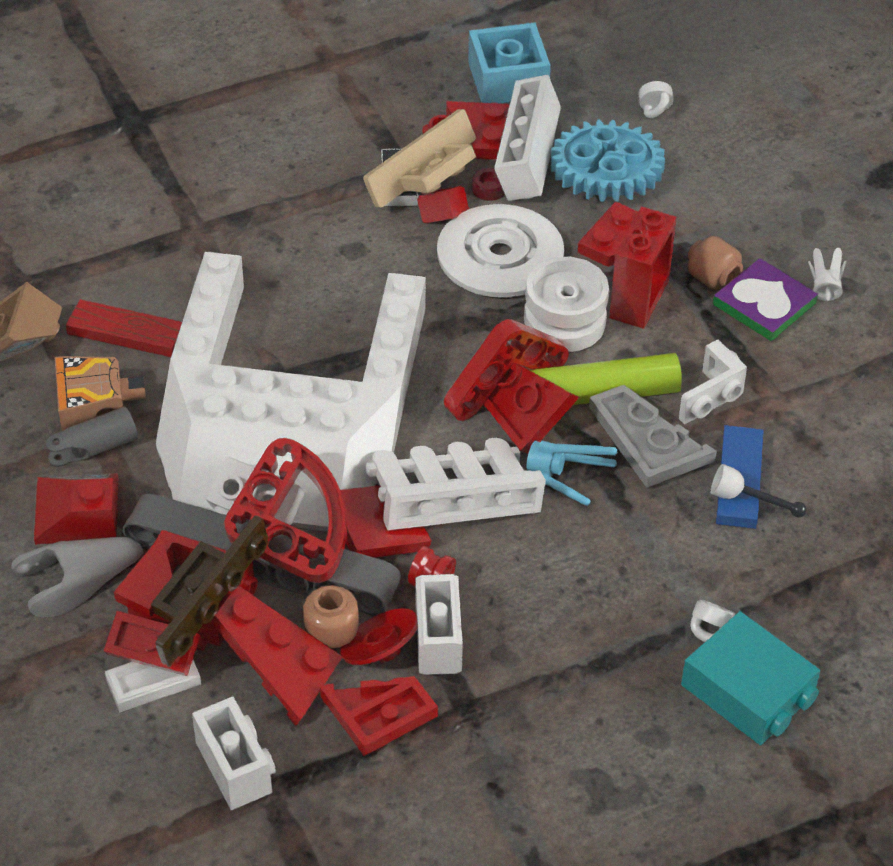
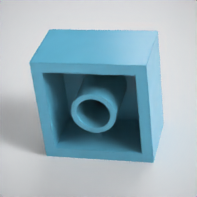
(502, 57)

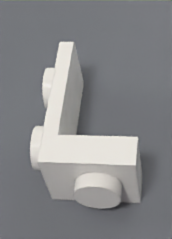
(725, 384)

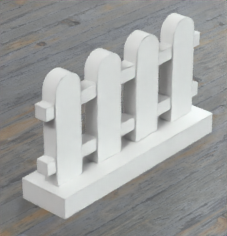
(455, 500)

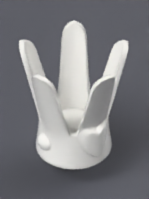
(827, 282)

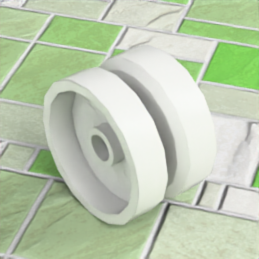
(567, 301)

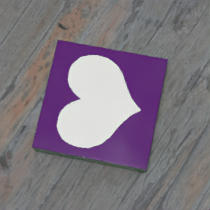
(765, 299)

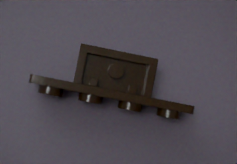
(200, 586)

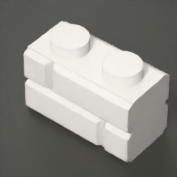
(438, 624)

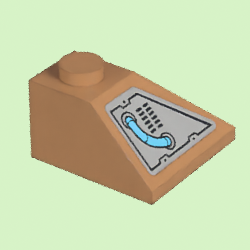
(26, 321)

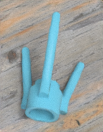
(551, 457)

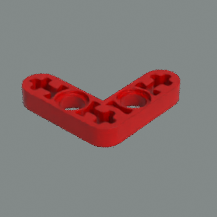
(498, 354)

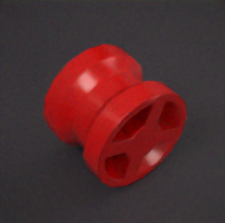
(430, 564)

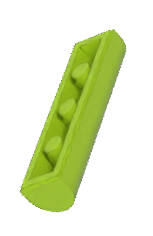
(642, 375)

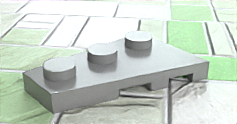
(647, 440)

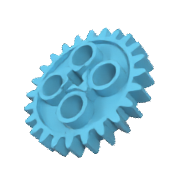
(607, 160)

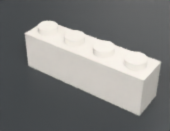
(527, 138)

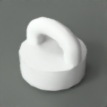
(655, 98)
(709, 613)

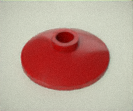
(381, 637)

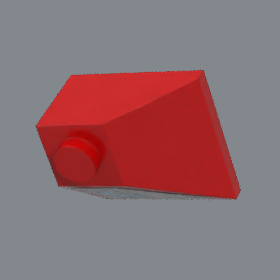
(76, 508)

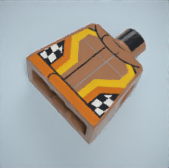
(92, 388)

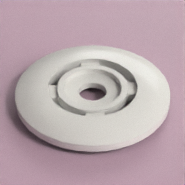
(467, 256)

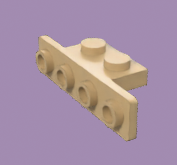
(424, 161)

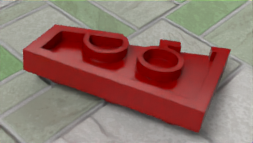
(527, 405)
(277, 649)

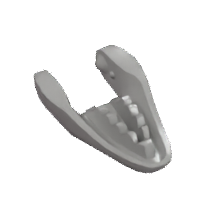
(85, 567)

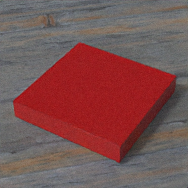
(367, 530)

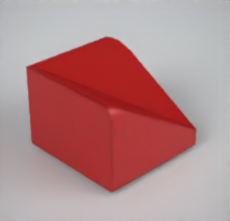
(442, 204)

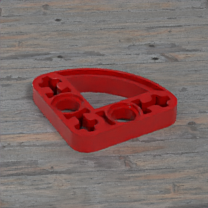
(247, 507)

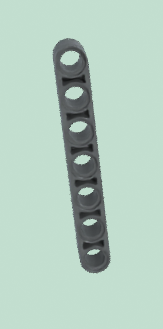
(366, 577)

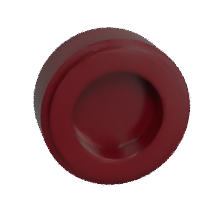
(487, 185)

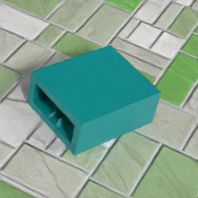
(751, 678)

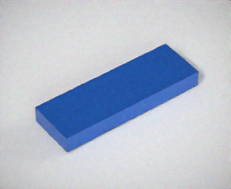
(744, 453)

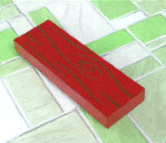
(124, 327)

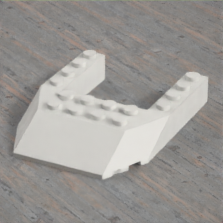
(240, 411)

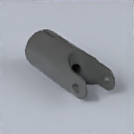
(92, 437)

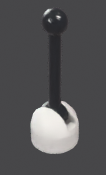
(730, 483)

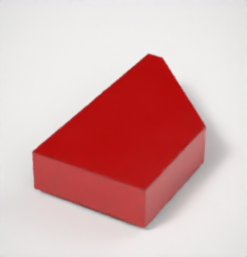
(145, 580)

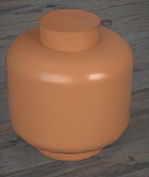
(714, 262)
(331, 615)

